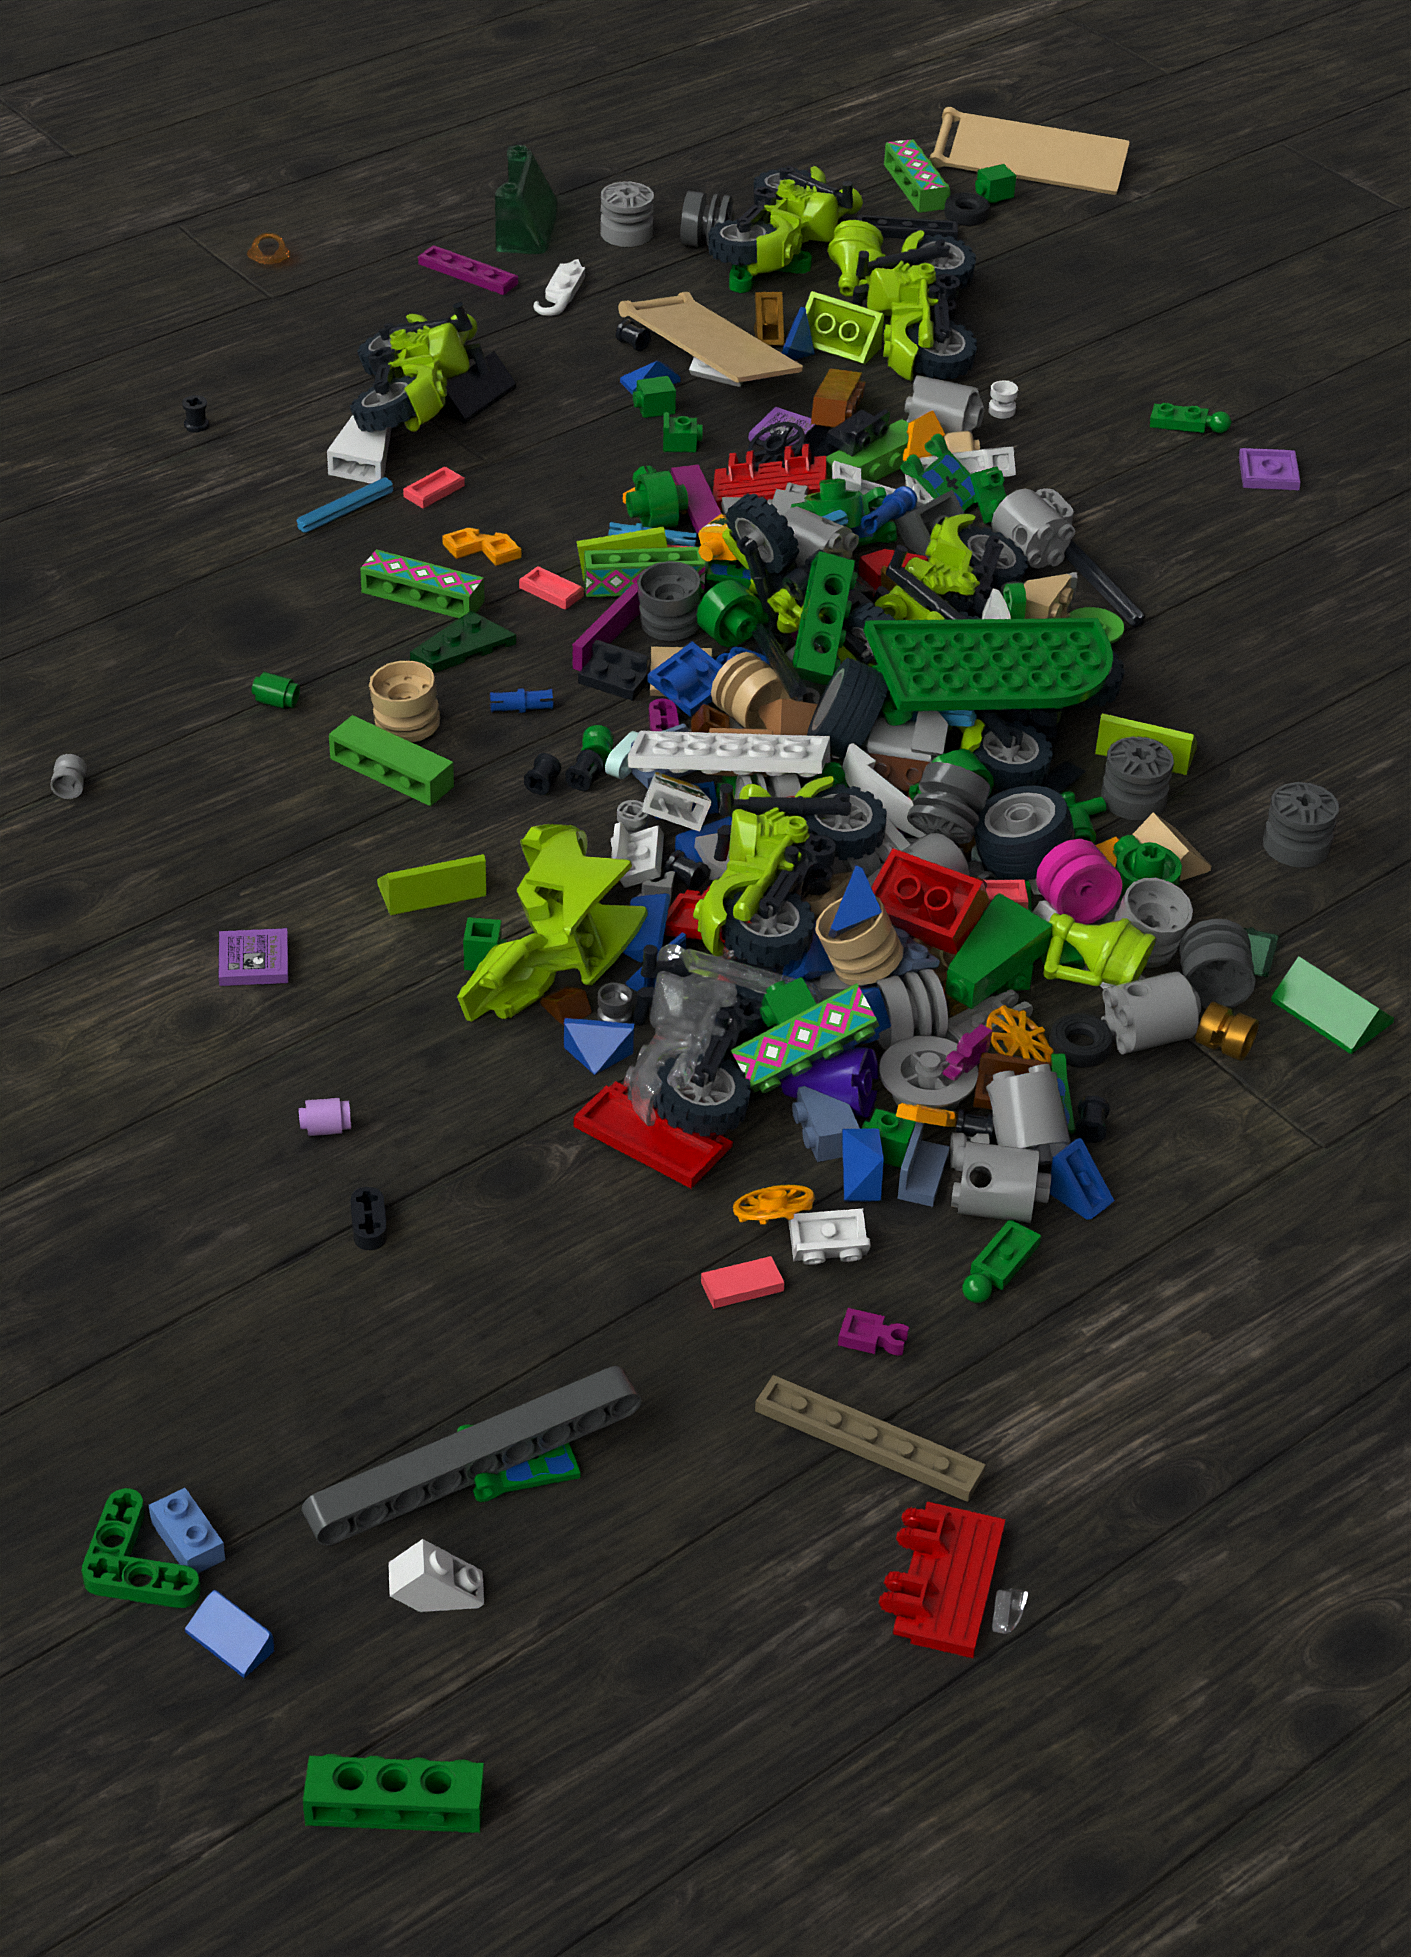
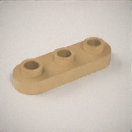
(838, 888)

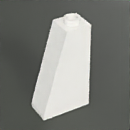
(359, 453)

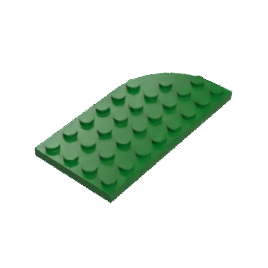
(990, 662)

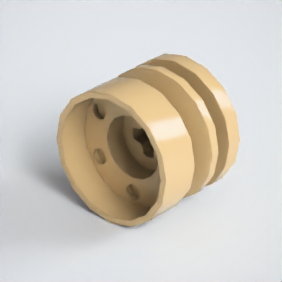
(744, 686)
(405, 700)
(864, 952)

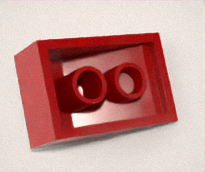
(930, 900)

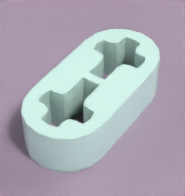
(618, 758)

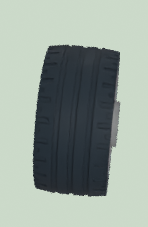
(849, 706)
(1021, 829)

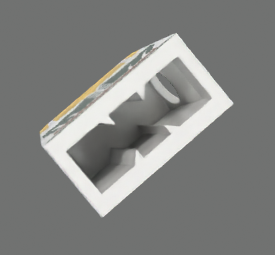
(673, 801)

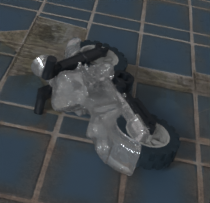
(695, 1031)

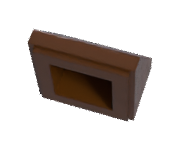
(708, 718)
(567, 1003)

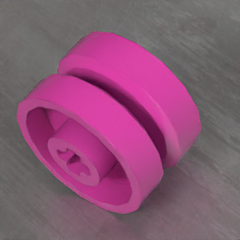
(1079, 881)

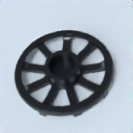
(775, 444)

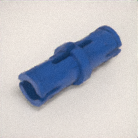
(521, 700)

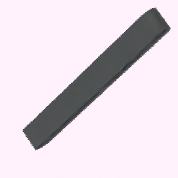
(458, 1458)

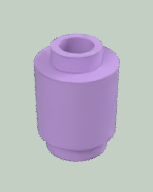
(325, 1116)

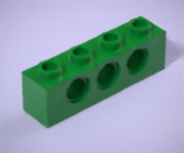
(839, 574)
(408, 1809)

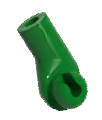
(1092, 806)

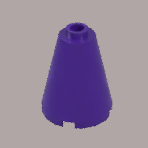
(842, 1077)

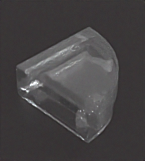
(1008, 1609)

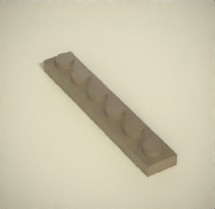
(870, 1438)

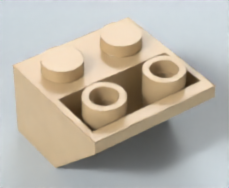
(1048, 597)

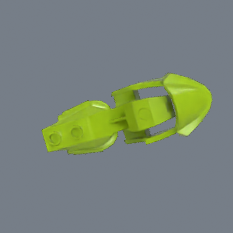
(566, 932)

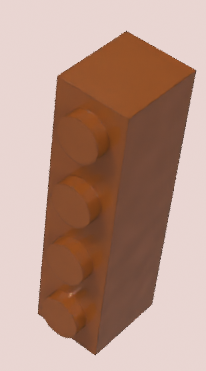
(837, 397)

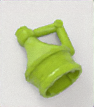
(848, 241)
(1111, 951)

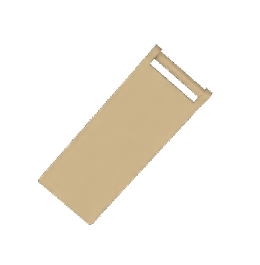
(1032, 152)
(710, 338)

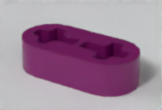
(659, 722)

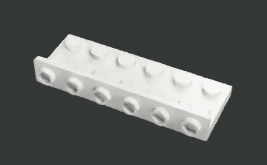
(730, 753)

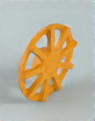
(1017, 1039)
(773, 1203)

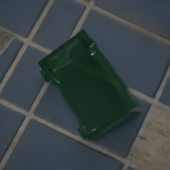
(524, 206)

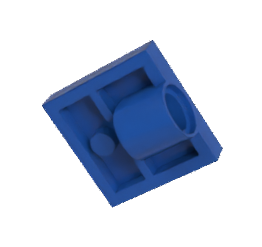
(686, 678)

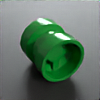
(598, 739)

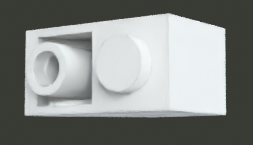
(434, 1580)

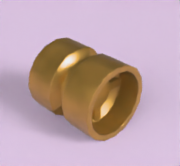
(1224, 1030)

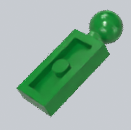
(1188, 418)
(1000, 1261)

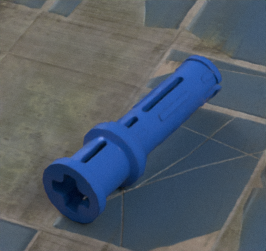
(892, 507)

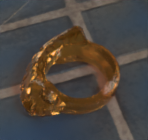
(281, 254)

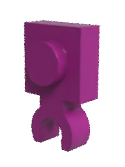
(968, 1052)
(867, 1331)

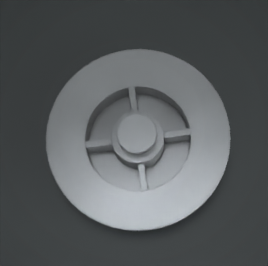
(915, 1076)

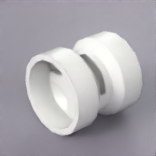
(1003, 397)

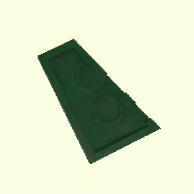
(461, 639)

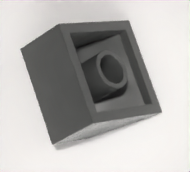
(918, 524)

